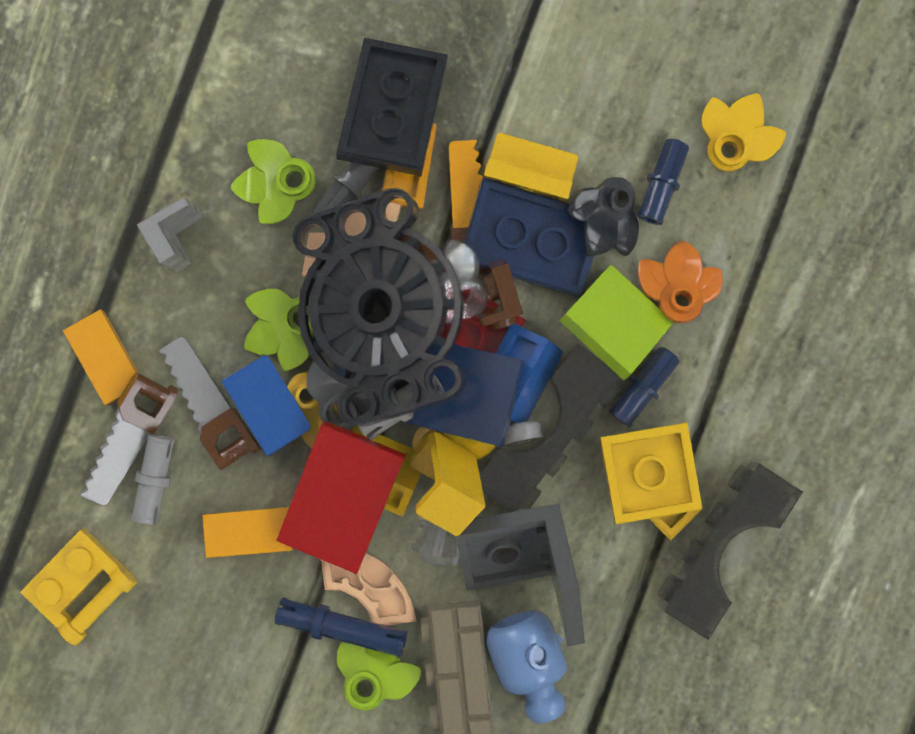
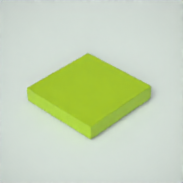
(616, 322)

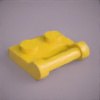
(69, 576)

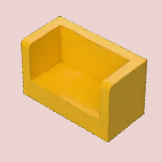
(458, 489)

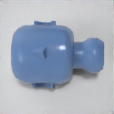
(529, 662)

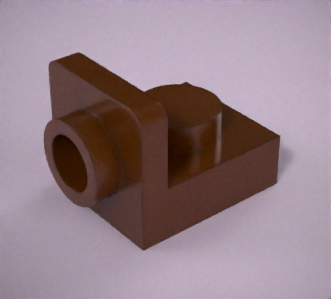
(501, 288)

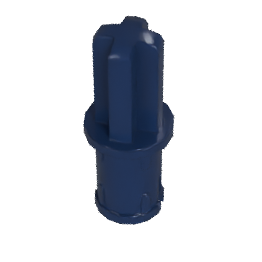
(663, 181)
(644, 386)

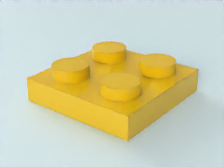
(650, 473)

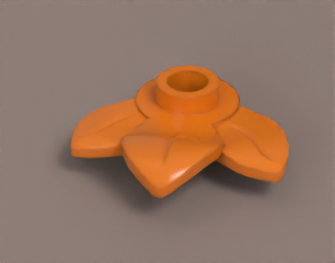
(682, 276)

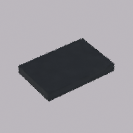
(392, 107)

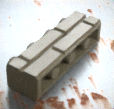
(458, 668)

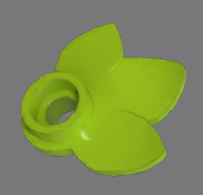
(267, 180)
(276, 328)
(387, 674)

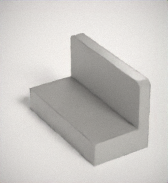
(161, 233)

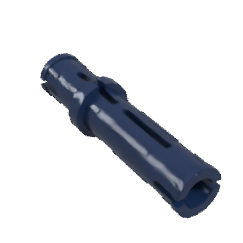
(340, 627)

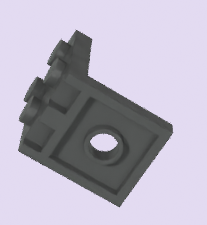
(536, 550)

